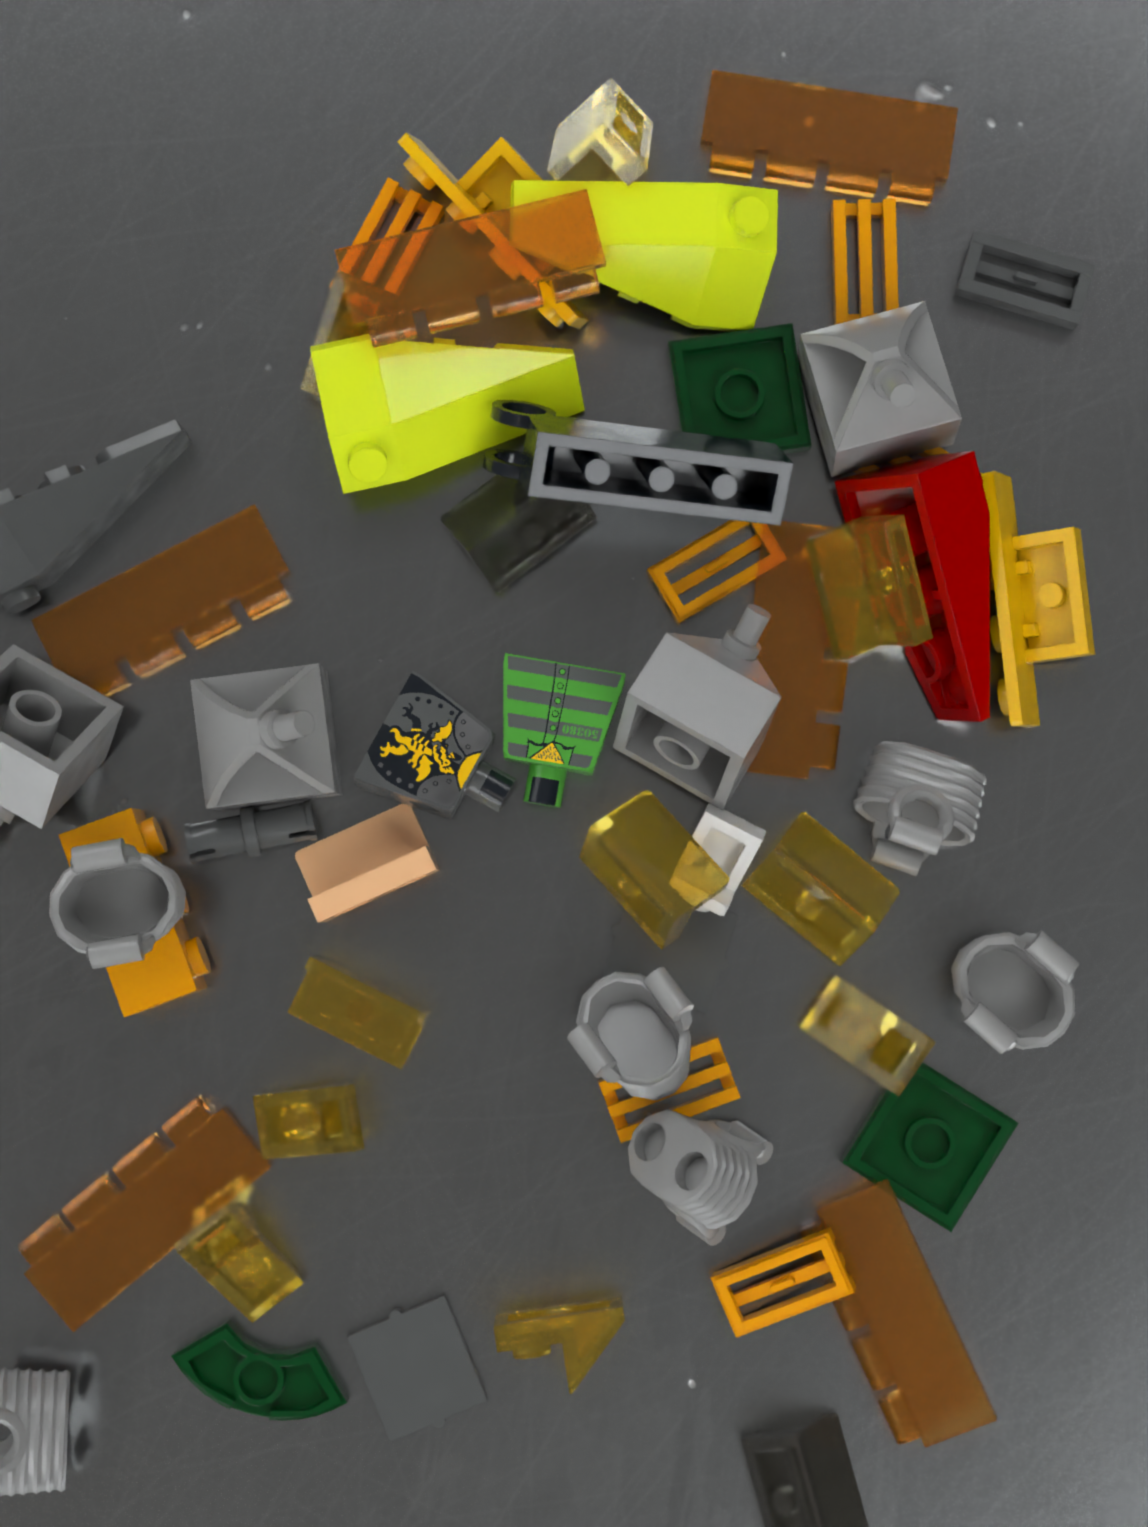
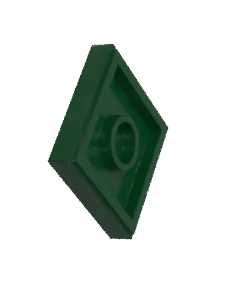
(742, 386)
(930, 1144)

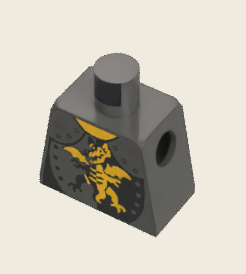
(432, 754)

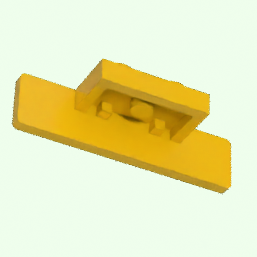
(481, 191)
(1038, 600)

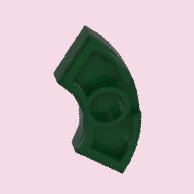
(260, 1379)

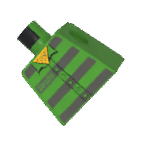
(555, 721)

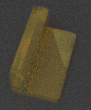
(611, 127)
(868, 585)
(652, 866)
(822, 889)
(359, 1011)

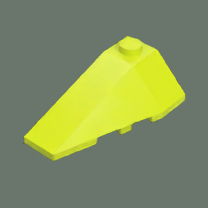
(680, 245)
(429, 404)

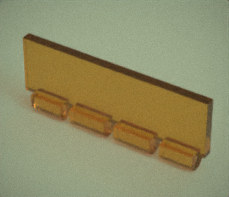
(829, 126)
(469, 258)
(174, 590)
(794, 657)
(134, 1228)
(909, 1322)

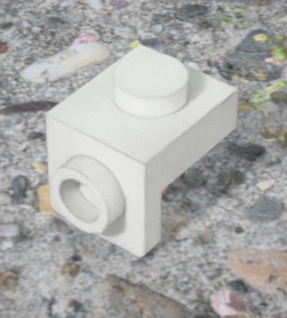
(731, 845)

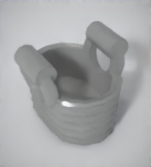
(928, 788)
(115, 902)
(1015, 989)
(636, 1032)
(698, 1168)
(38, 1415)

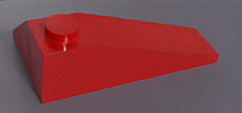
(951, 550)

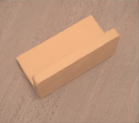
(365, 862)

